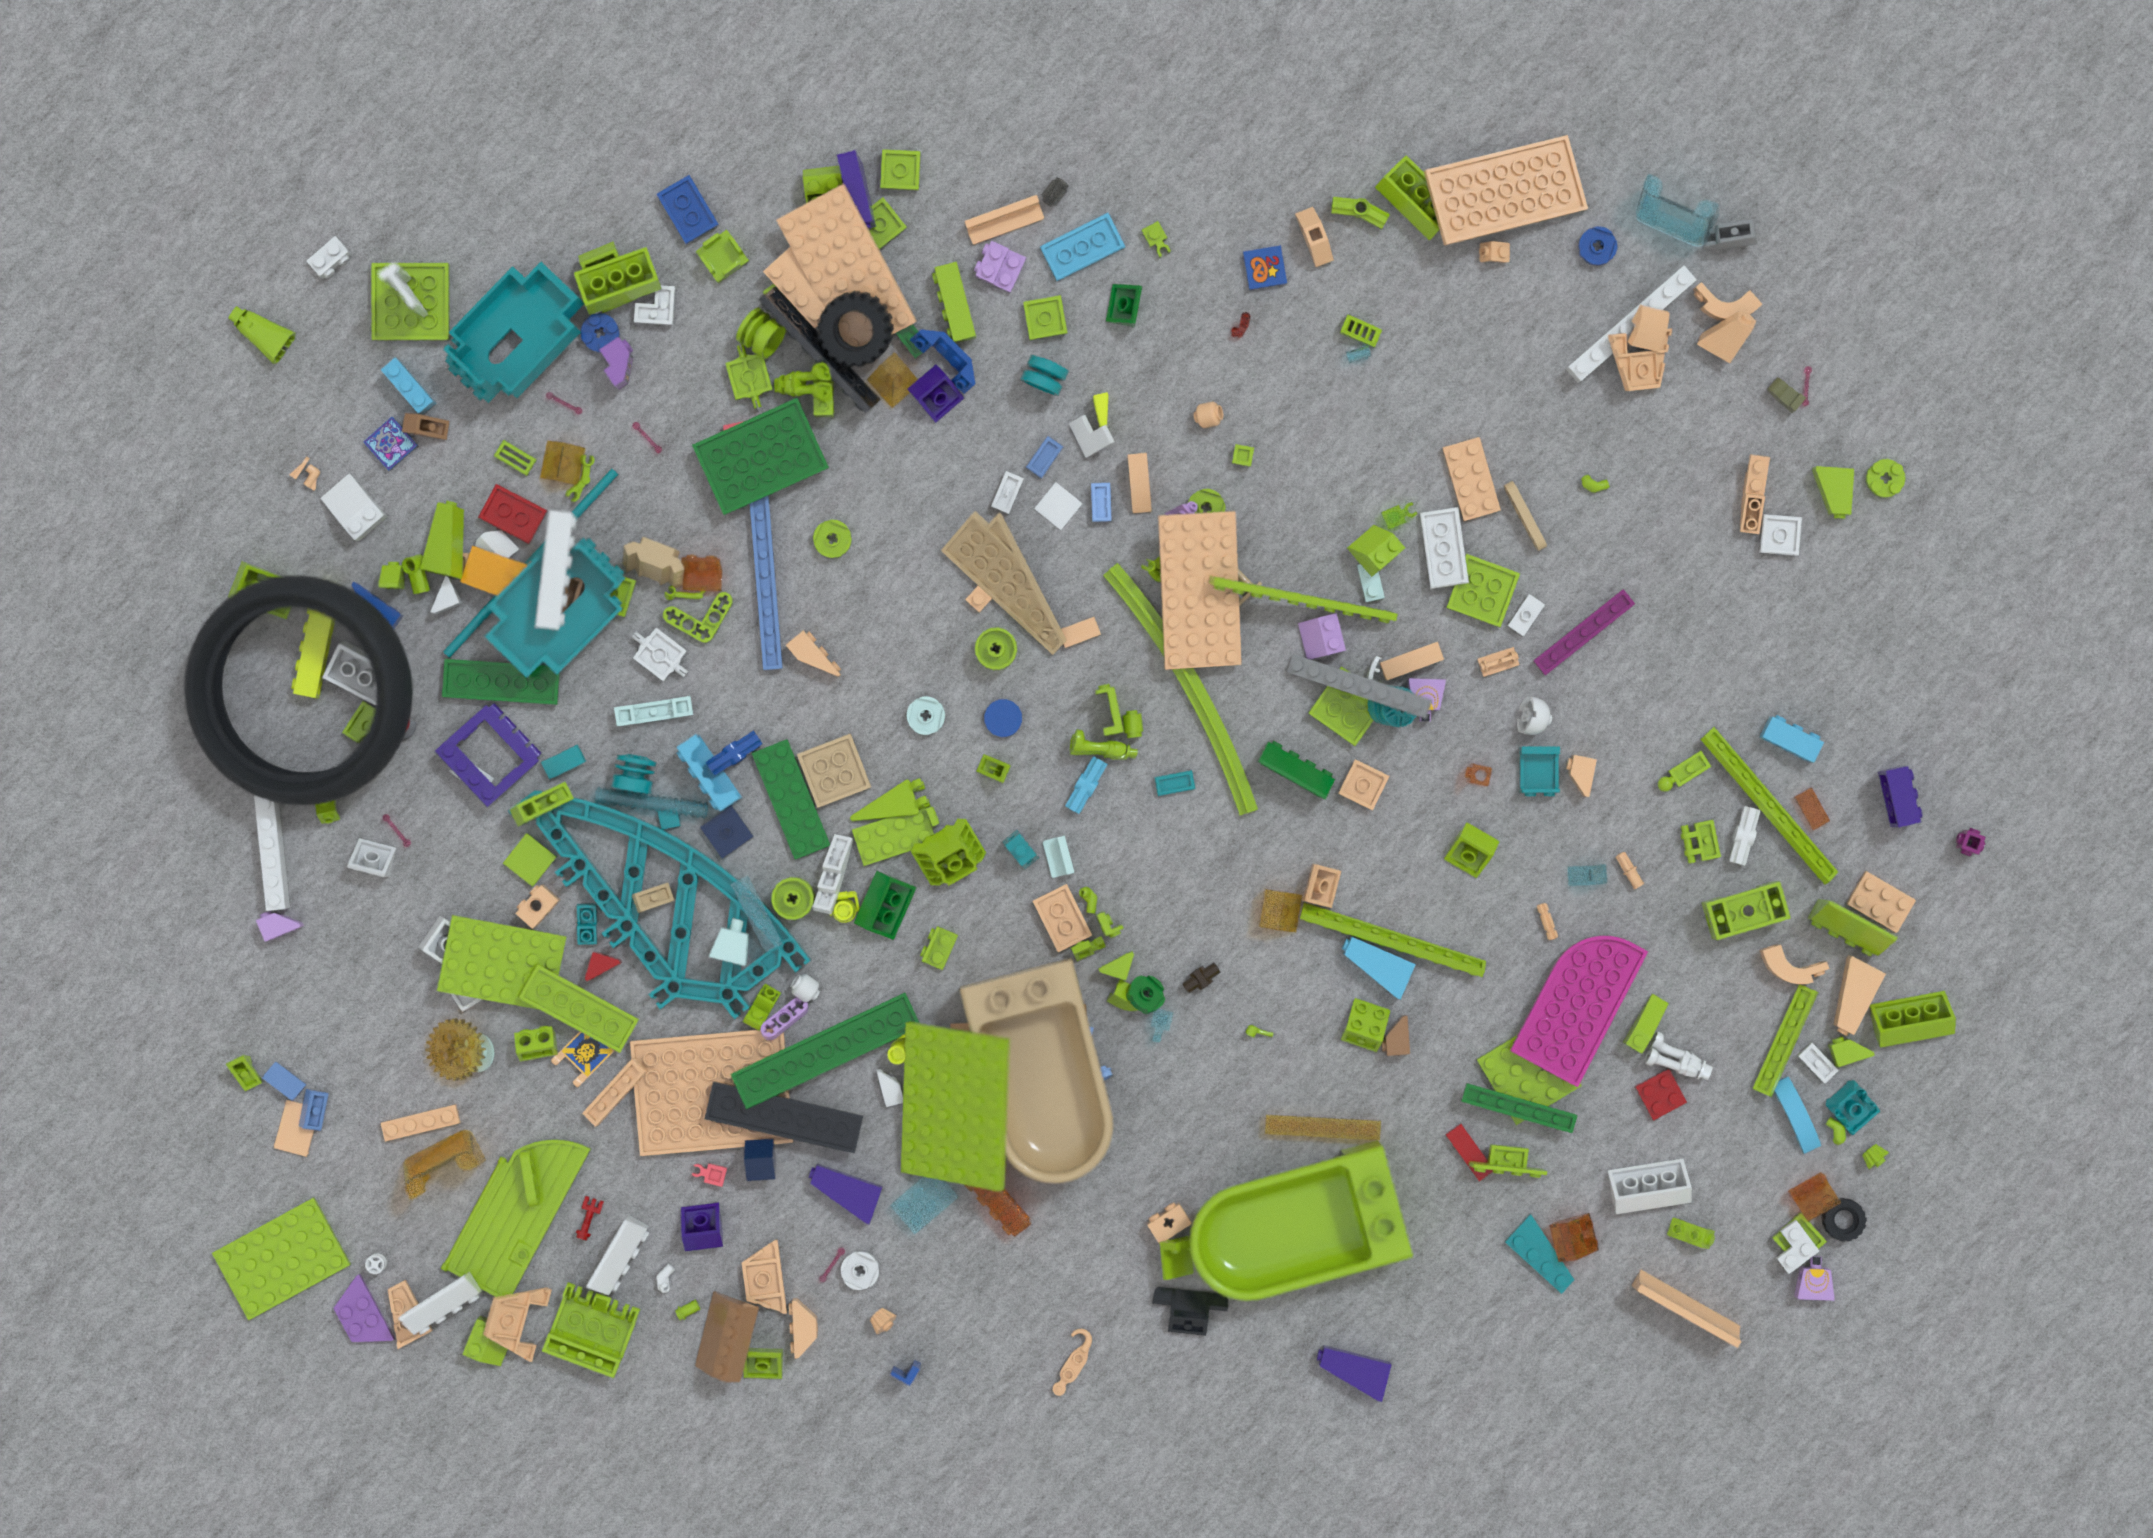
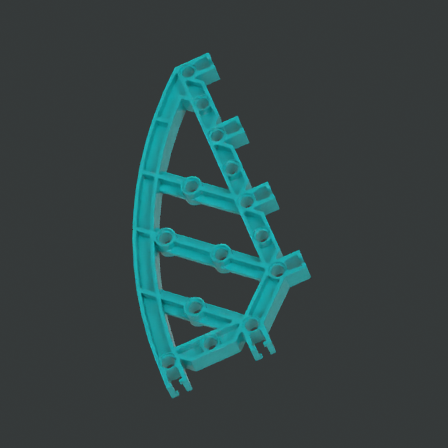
(692, 862)

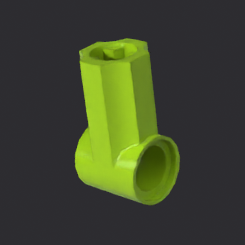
(417, 576)

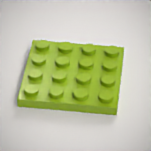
(394, 318)
(1521, 1078)

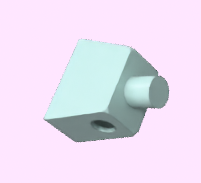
(731, 944)

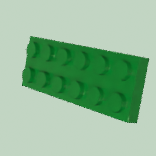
(499, 682)
(791, 799)

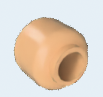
(1208, 414)

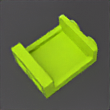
(1117, 728)

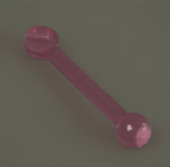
(1807, 370)
(578, 410)
(636, 426)
(406, 842)
(823, 1278)

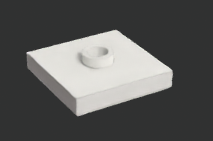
(1780, 535)

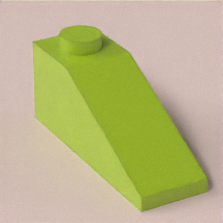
(541, 804)
(1646, 1024)

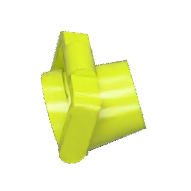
(844, 908)
(896, 1053)

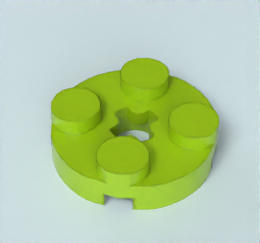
(1894, 471)
(1208, 496)
(829, 528)

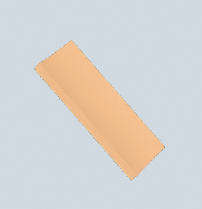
(1687, 1308)

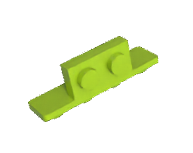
(1510, 1159)

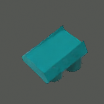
(1852, 1107)

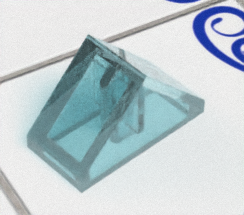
(1587, 875)

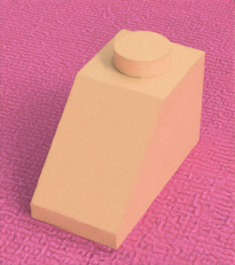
(1582, 772)

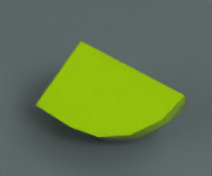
(1119, 997)

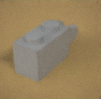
(1732, 235)

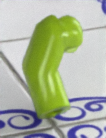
(1593, 486)
(1090, 897)
(1838, 1131)

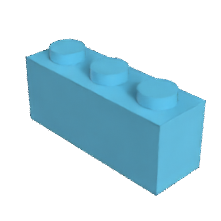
(408, 386)
(1792, 738)

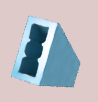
(1382, 966)

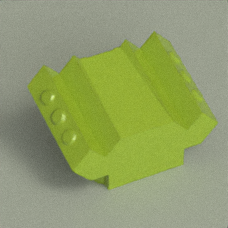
(949, 853)

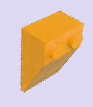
(490, 570)

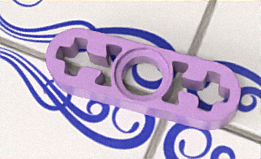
(784, 1026)

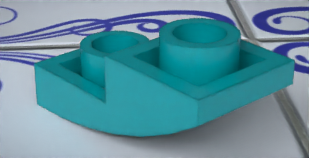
(563, 761)
(587, 923)

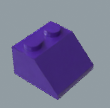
(935, 393)
(701, 1227)

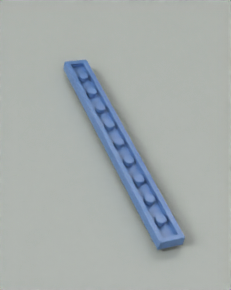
(766, 584)

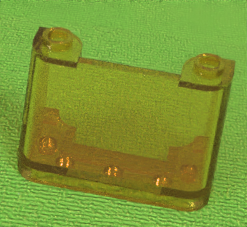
(458, 1147)

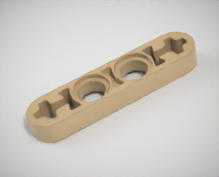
(1525, 516)

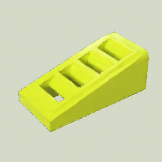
(1101, 407)

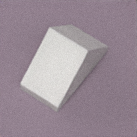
(446, 597)

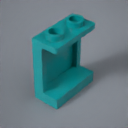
(1539, 770)

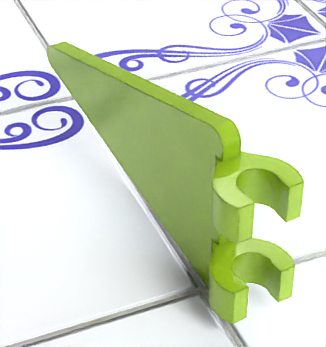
(895, 803)

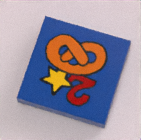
(1265, 267)

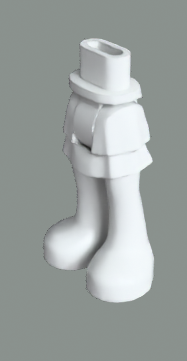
(1687, 1065)

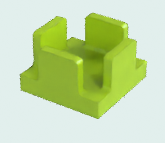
(722, 255)

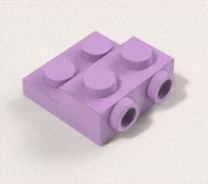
(999, 266)

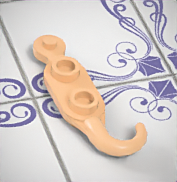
(1074, 1363)

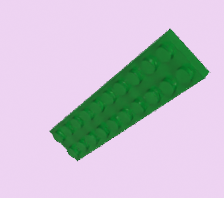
(824, 1051)

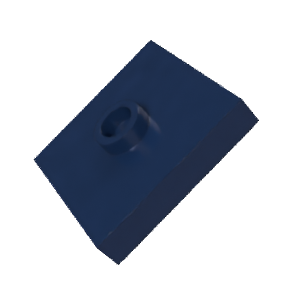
(726, 831)

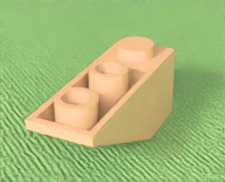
(807, 651)

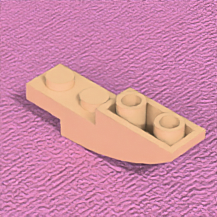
(1753, 494)

